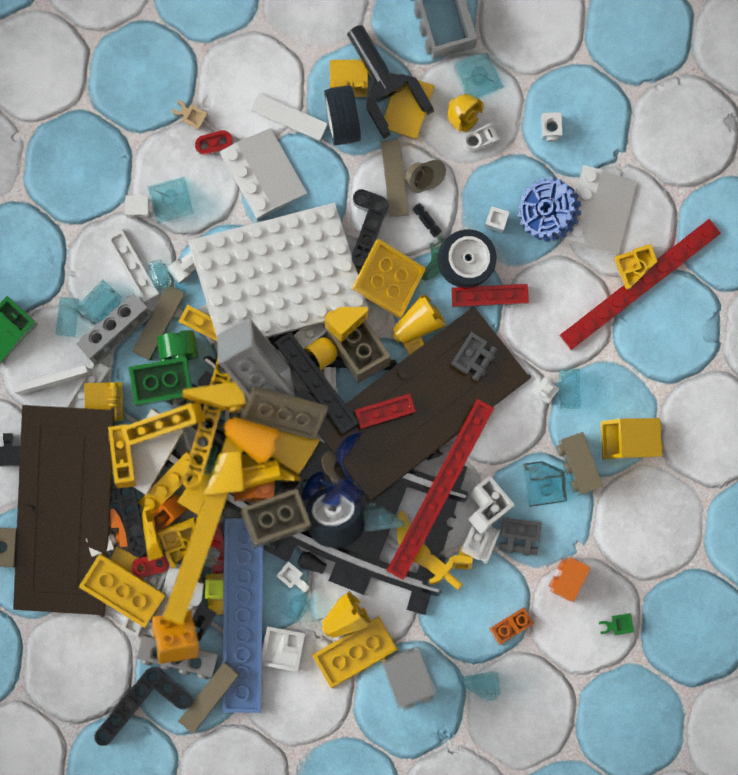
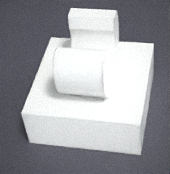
(546, 390)

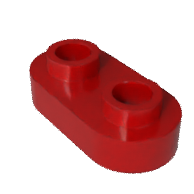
(213, 142)
(150, 566)

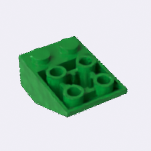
(14, 326)

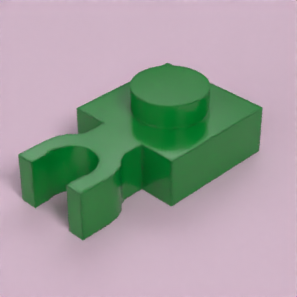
(620, 624)

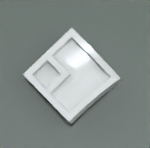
(282, 649)

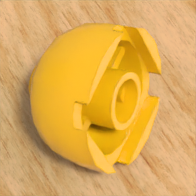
(463, 112)

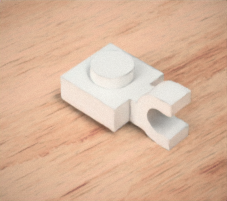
(291, 576)

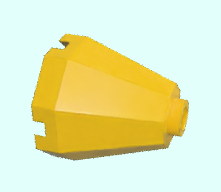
(345, 617)

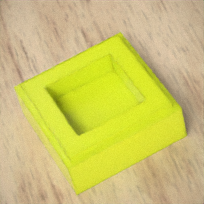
(214, 588)

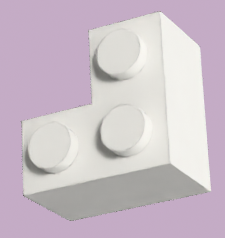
(492, 504)

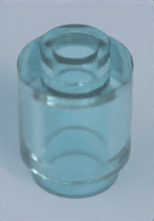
(159, 274)

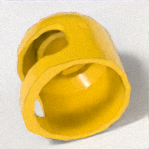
(324, 351)

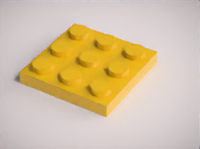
(388, 278)

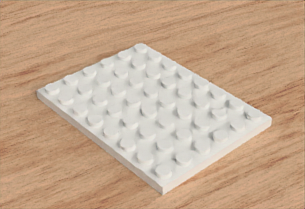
(278, 272)

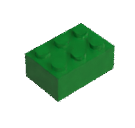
(160, 381)

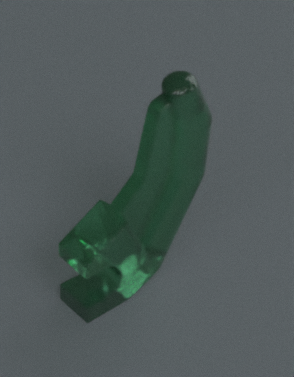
(432, 268)
(211, 460)

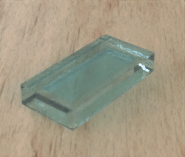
(67, 317)

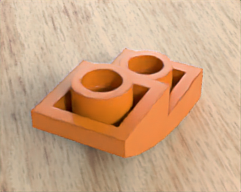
(117, 522)
(511, 626)

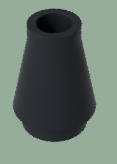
(311, 562)

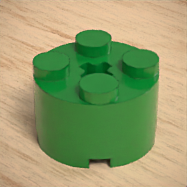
(177, 345)

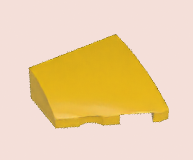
(635, 264)
(226, 475)
(176, 539)
(152, 540)

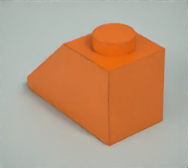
(256, 493)
(168, 513)

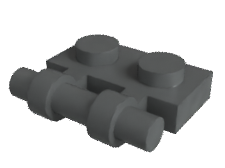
(468, 354)
(523, 530)

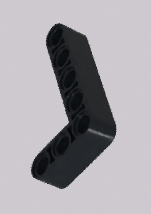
(137, 701)

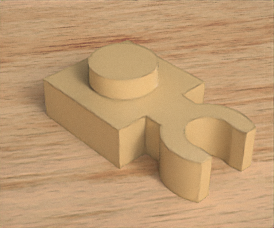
(192, 116)

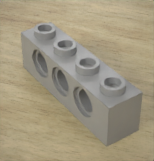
(113, 338)
(206, 670)

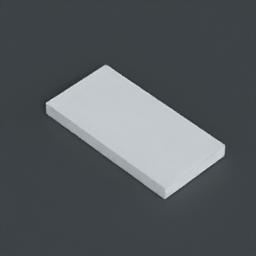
(152, 455)

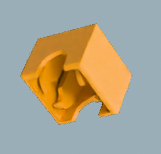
(175, 641)

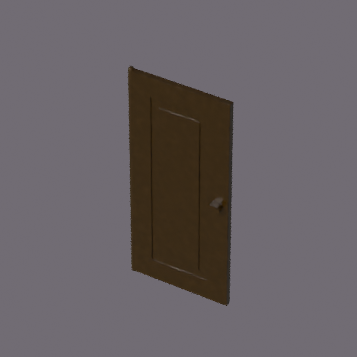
(441, 403)
(61, 503)

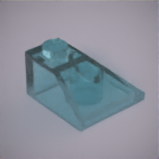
(477, 75)
(171, 200)
(544, 483)
(380, 518)
(484, 684)

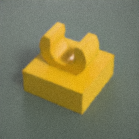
(462, 561)

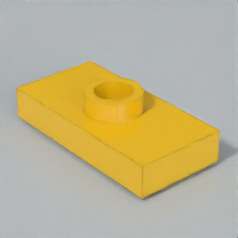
(261, 474)

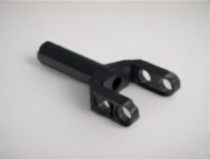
(385, 83)

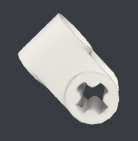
(485, 137)

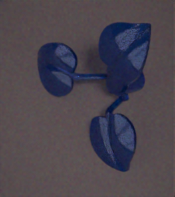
(342, 487)

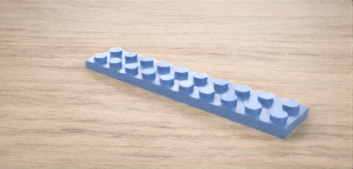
(242, 617)

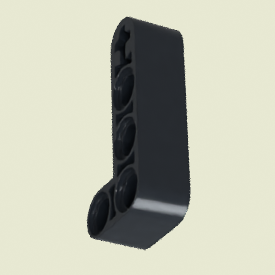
(366, 231)
(130, 520)

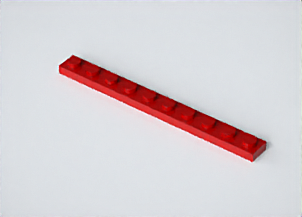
(623, 298)
(440, 489)

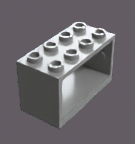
(454, 46)
(253, 360)
(408, 678)

